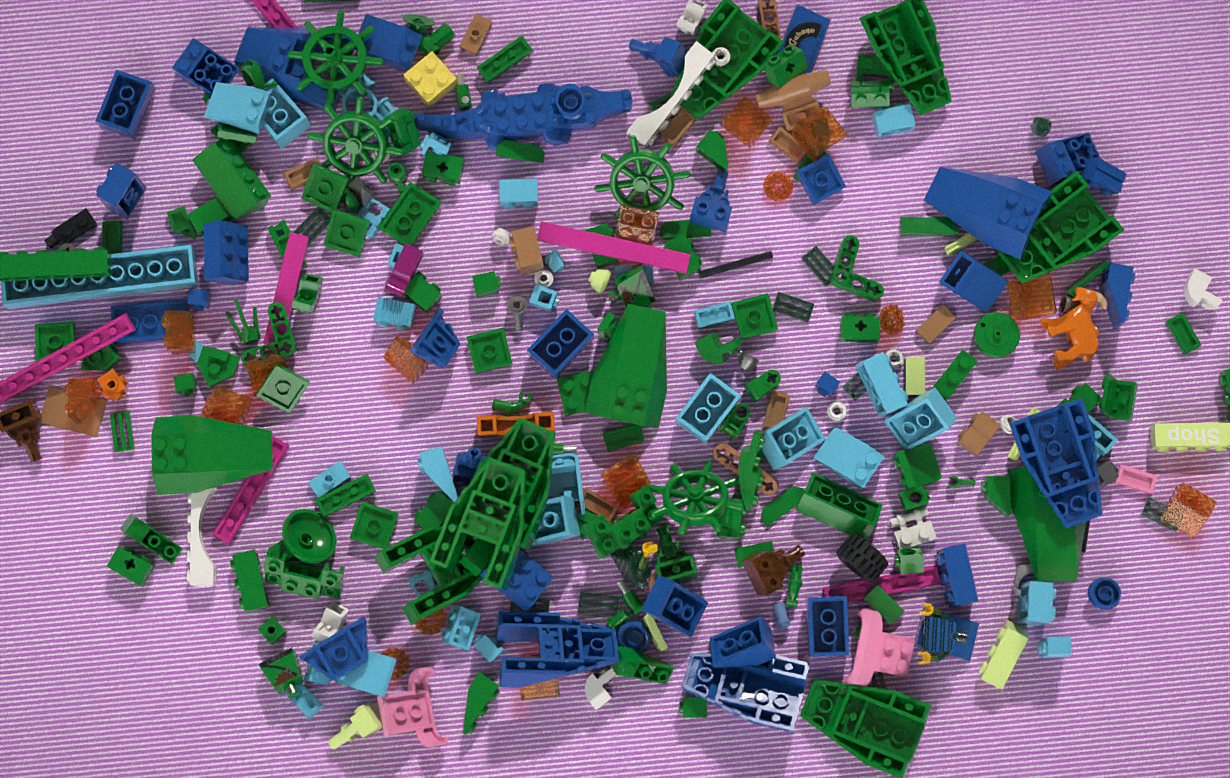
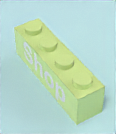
(1190, 436)

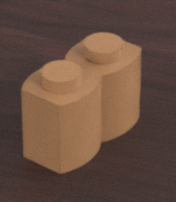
(978, 434)

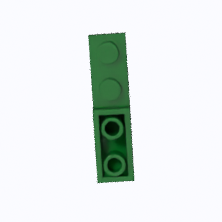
(749, 476)

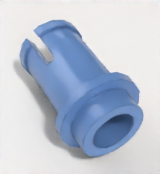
(781, 616)

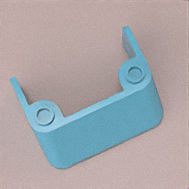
(567, 477)

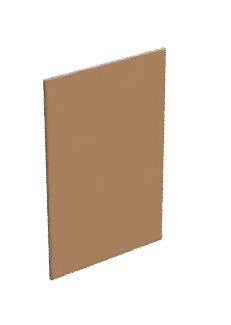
(54, 414)

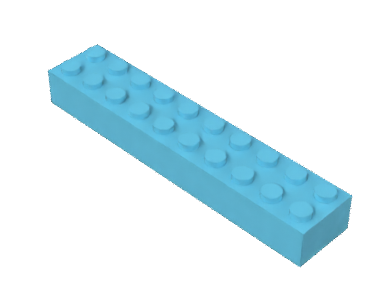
(130, 274)

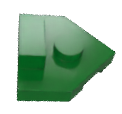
(102, 359)
(217, 365)

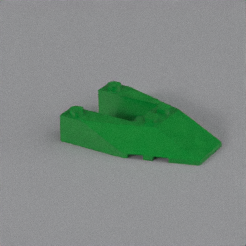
(532, 450)
(490, 511)
(452, 583)

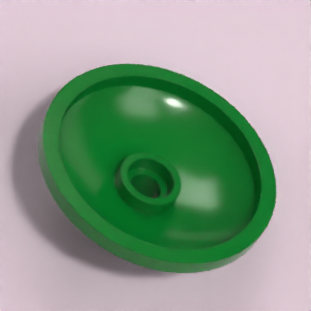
(314, 531)

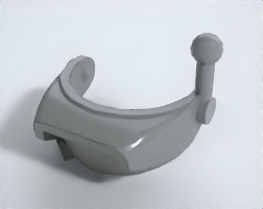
(1021, 571)

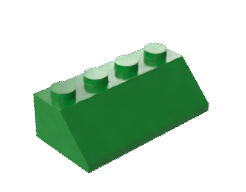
(232, 178)
(839, 507)

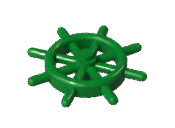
(335, 58)
(356, 142)
(642, 179)
(695, 498)

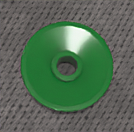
(417, 22)

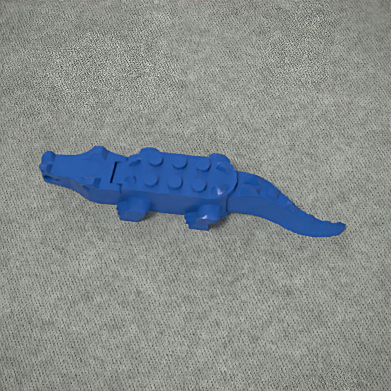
(525, 116)

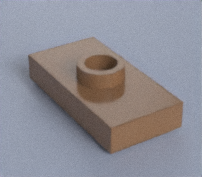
(475, 34)

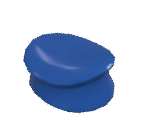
(571, 101)
(1104, 593)
(635, 636)

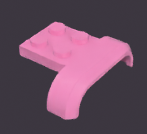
(878, 651)
(411, 710)

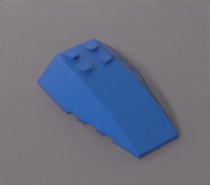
(989, 206)
(1062, 459)
(758, 693)

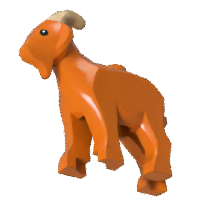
(1077, 327)

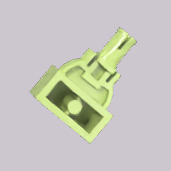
(365, 721)

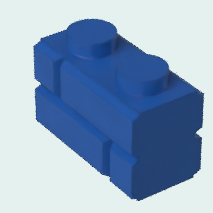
(1103, 176)

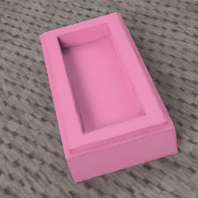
(1136, 479)

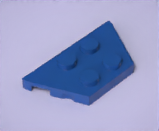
(436, 342)
(340, 651)

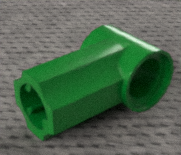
(436, 40)

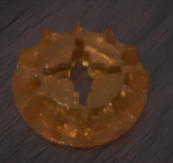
(778, 195)
(886, 321)
(433, 628)
(400, 655)

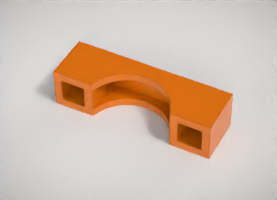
(498, 426)

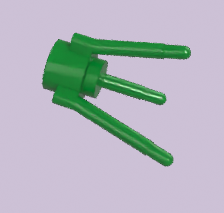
(248, 334)

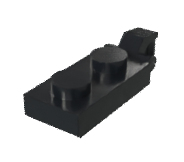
(71, 229)

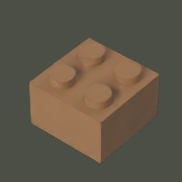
(527, 250)

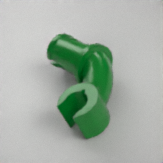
(511, 408)
(794, 584)
(617, 621)

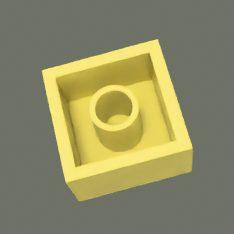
(430, 79)

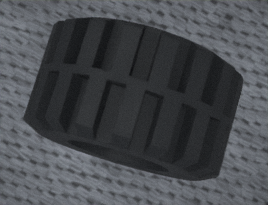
(862, 558)

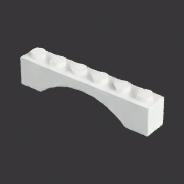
(696, 63)
(202, 569)

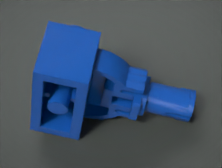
(668, 55)
(711, 207)
(466, 465)

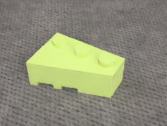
(1004, 654)

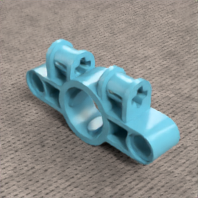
(380, 108)

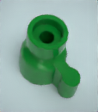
(397, 175)

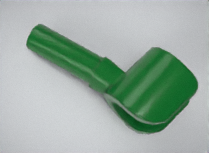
(961, 482)

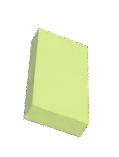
(914, 376)
(657, 637)

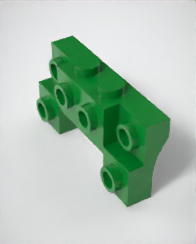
(630, 526)
(303, 579)

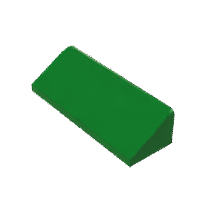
(928, 227)

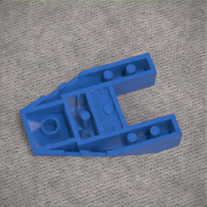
(270, 50)
(563, 645)

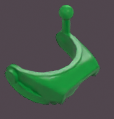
(253, 75)

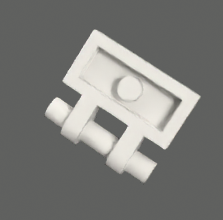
(916, 534)

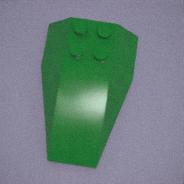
(748, 48)
(910, 52)
(1064, 231)
(632, 370)
(205, 453)
(1050, 546)
(868, 722)

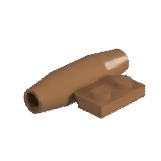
(795, 96)

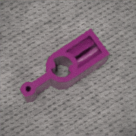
(404, 270)

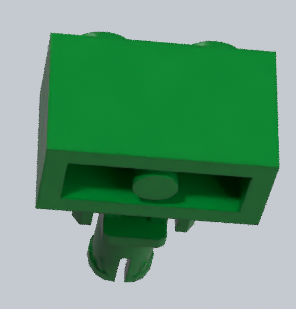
(674, 563)

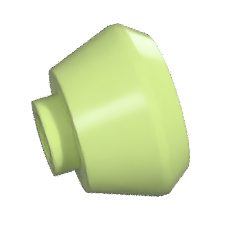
(600, 279)

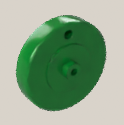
(996, 335)

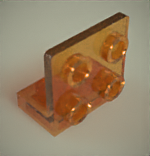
(746, 122)
(818, 133)
(1031, 298)
(259, 369)

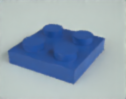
(820, 179)

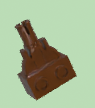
(23, 426)
(769, 569)

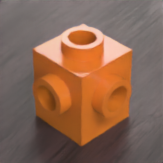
(113, 385)

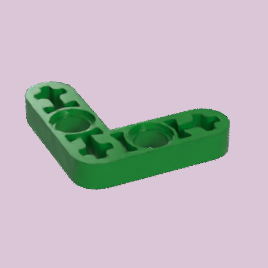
(848, 277)
(280, 339)

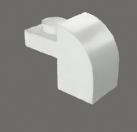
(692, 17)
(1196, 292)
(331, 622)
(594, 688)

